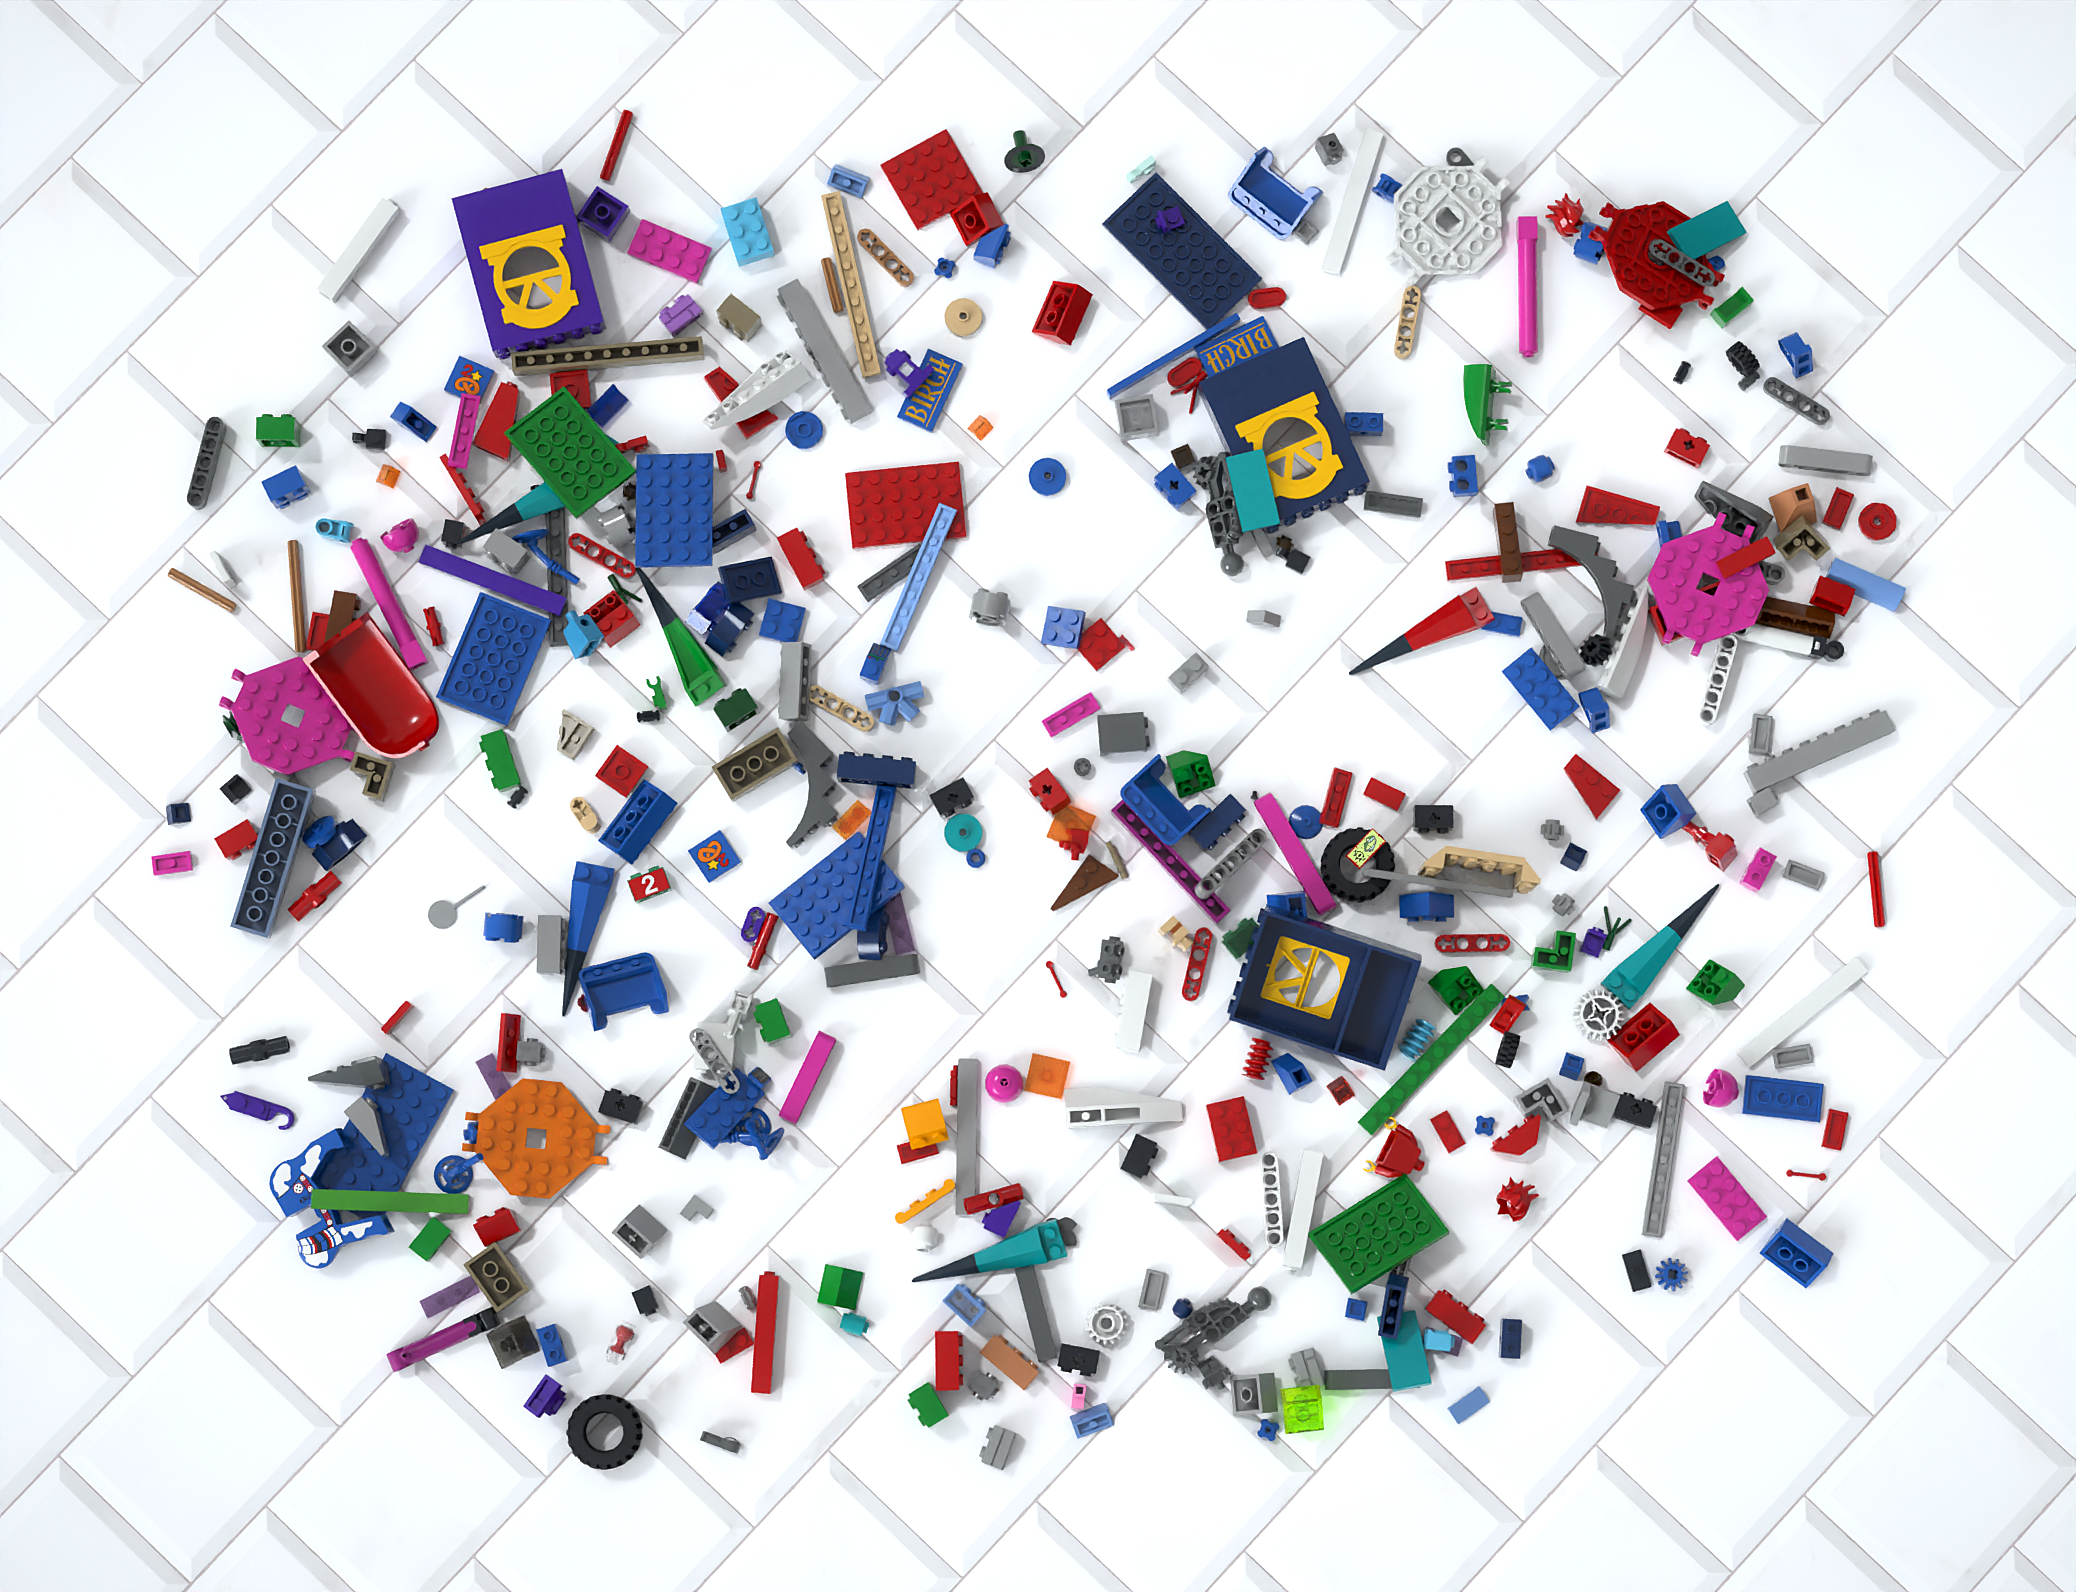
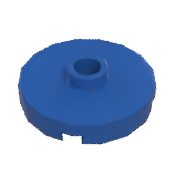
(1047, 486)
(320, 832)

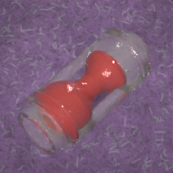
(624, 1333)

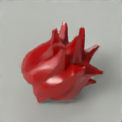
(1566, 216)
(1515, 1199)

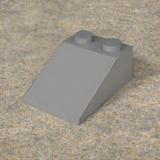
(368, 1121)

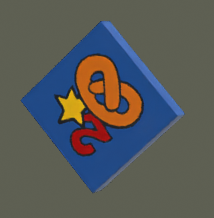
(468, 378)
(714, 856)

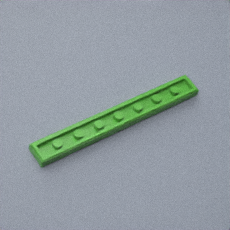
(389, 1201)

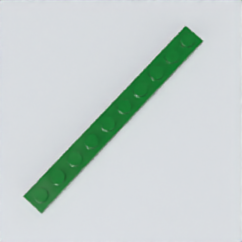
(1431, 1059)

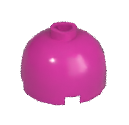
(401, 536)
(1721, 1089)
(1004, 1093)

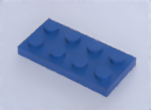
(1540, 688)
(724, 1110)

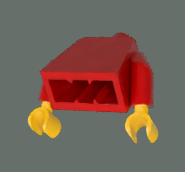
(1398, 1154)

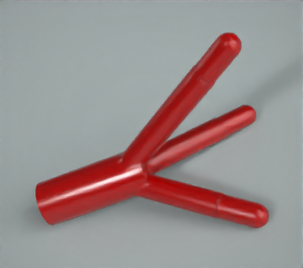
(1194, 385)

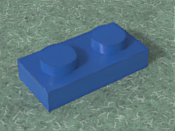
(1504, 624)

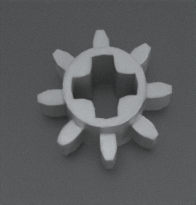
(1552, 829)
(1563, 904)

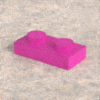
(172, 863)

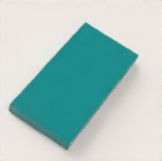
(1707, 231)
(1252, 490)
(1406, 1355)

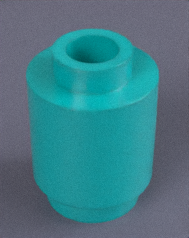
(854, 1324)

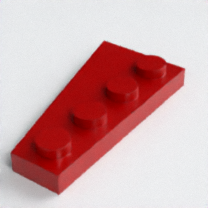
(467, 494)

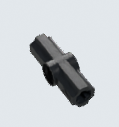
(259, 1050)

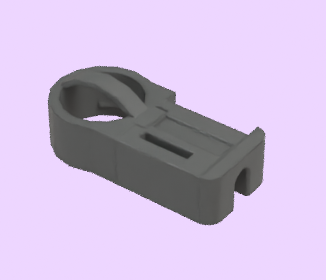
(721, 1442)

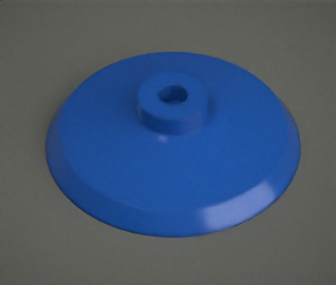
(1305, 822)

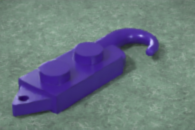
(257, 1107)

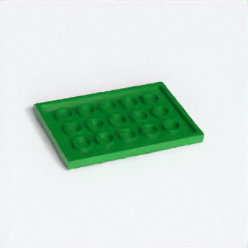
(570, 452)
(1378, 1233)

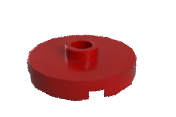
(1881, 512)

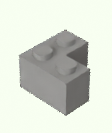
(1544, 1096)

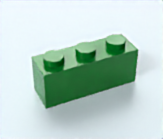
(500, 761)

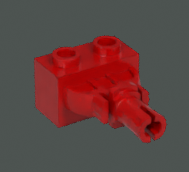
(1719, 848)

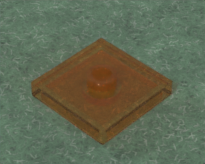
(1069, 818)
(1047, 1076)

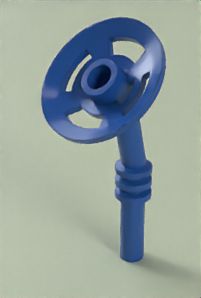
(531, 539)
(751, 1127)
(770, 1141)
(460, 1166)

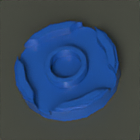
(804, 430)

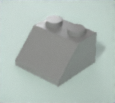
(1254, 1394)

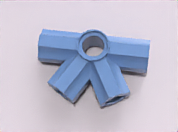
(891, 708)

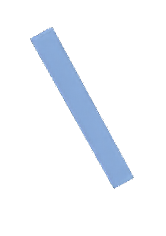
(918, 577)

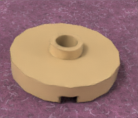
(960, 326)

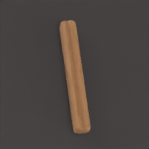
(201, 589)

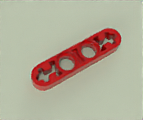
(603, 554)
(1472, 946)
(1198, 964)

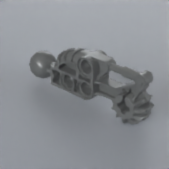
(1227, 514)
(1257, 1299)

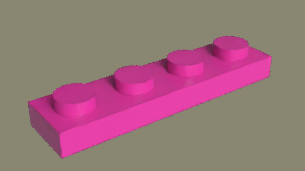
(464, 431)

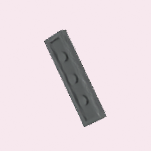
(889, 575)

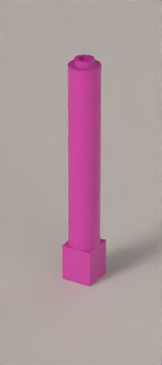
(1527, 284)
(388, 604)

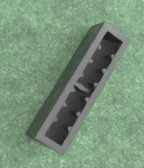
(677, 1137)

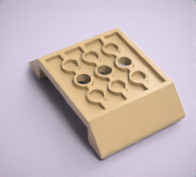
(1524, 876)

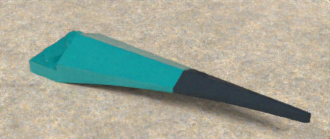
(533, 504)
(1639, 970)
(1027, 1248)

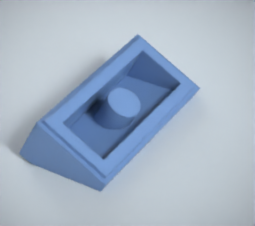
(848, 180)
(1468, 1405)
(1091, 1420)

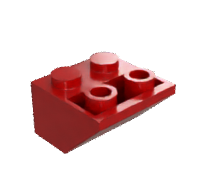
(613, 618)
(497, 1227)

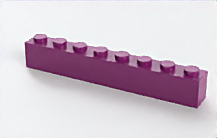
(1169, 861)

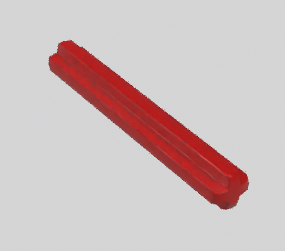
(616, 145)
(1876, 889)

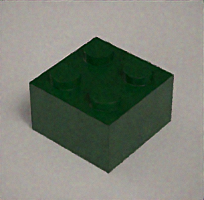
(735, 709)

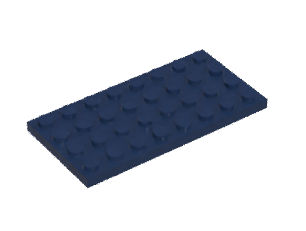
(1186, 261)

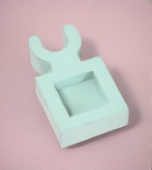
(1145, 167)

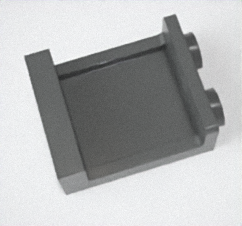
(1122, 733)

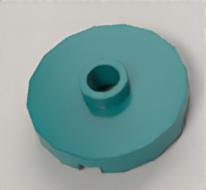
(966, 842)

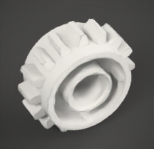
(1098, 1330)

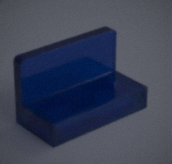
(607, 406)

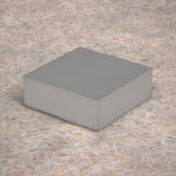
(1305, 232)

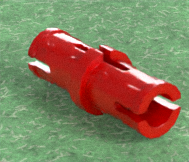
(433, 626)

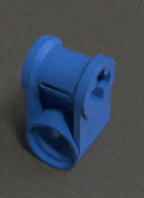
(1389, 189)

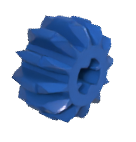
(1664, 1274)

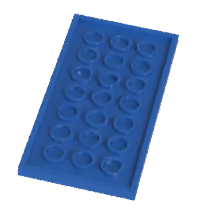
(408, 1115)

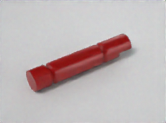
(954, 1085)

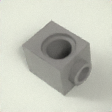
(1762, 801)

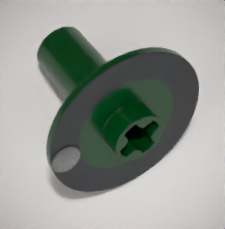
(1023, 156)

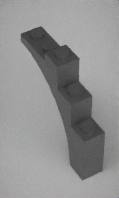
(1602, 570)
(817, 810)

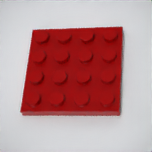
(931, 179)

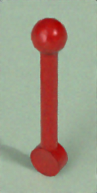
(757, 465)
(1049, 964)
(1822, 1176)

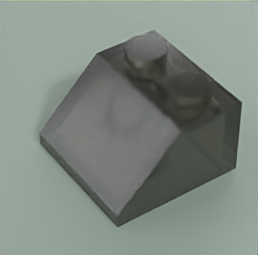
(513, 1342)

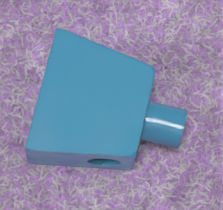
(582, 634)

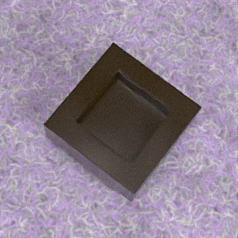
(1182, 456)

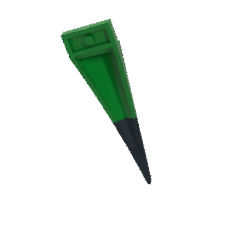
(695, 667)

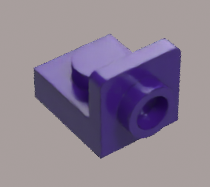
(1169, 219)
(1593, 942)

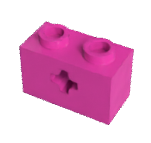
(1757, 869)

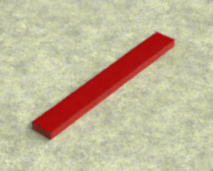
(1490, 565)

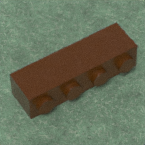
(1507, 542)
(342, 612)

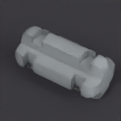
(747, 1297)

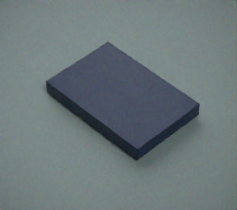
(749, 580)

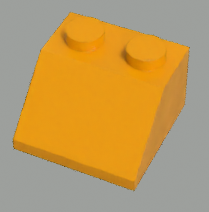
(924, 1123)

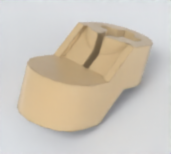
(590, 822)

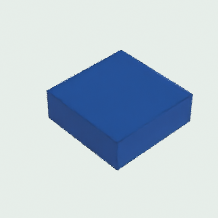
(1355, 1309)

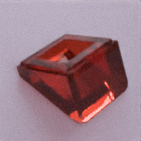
(1340, 1090)

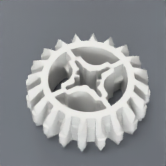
(1601, 1023)

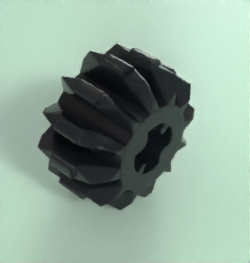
(1596, 650)

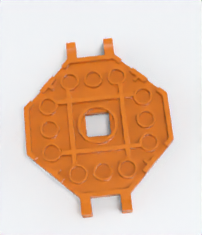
(504, 1134)

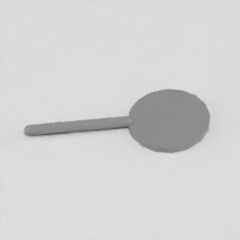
(443, 913)

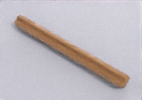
(296, 596)

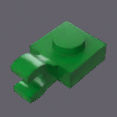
(658, 698)

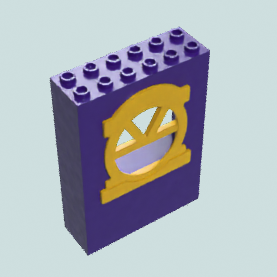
(519, 216)

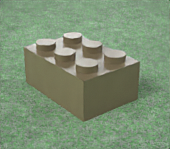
(497, 1277)

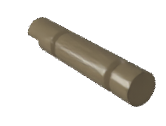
(1117, 860)

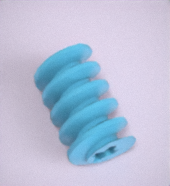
(1416, 1039)

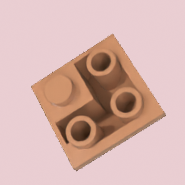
(1792, 504)

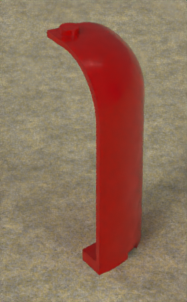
(375, 689)

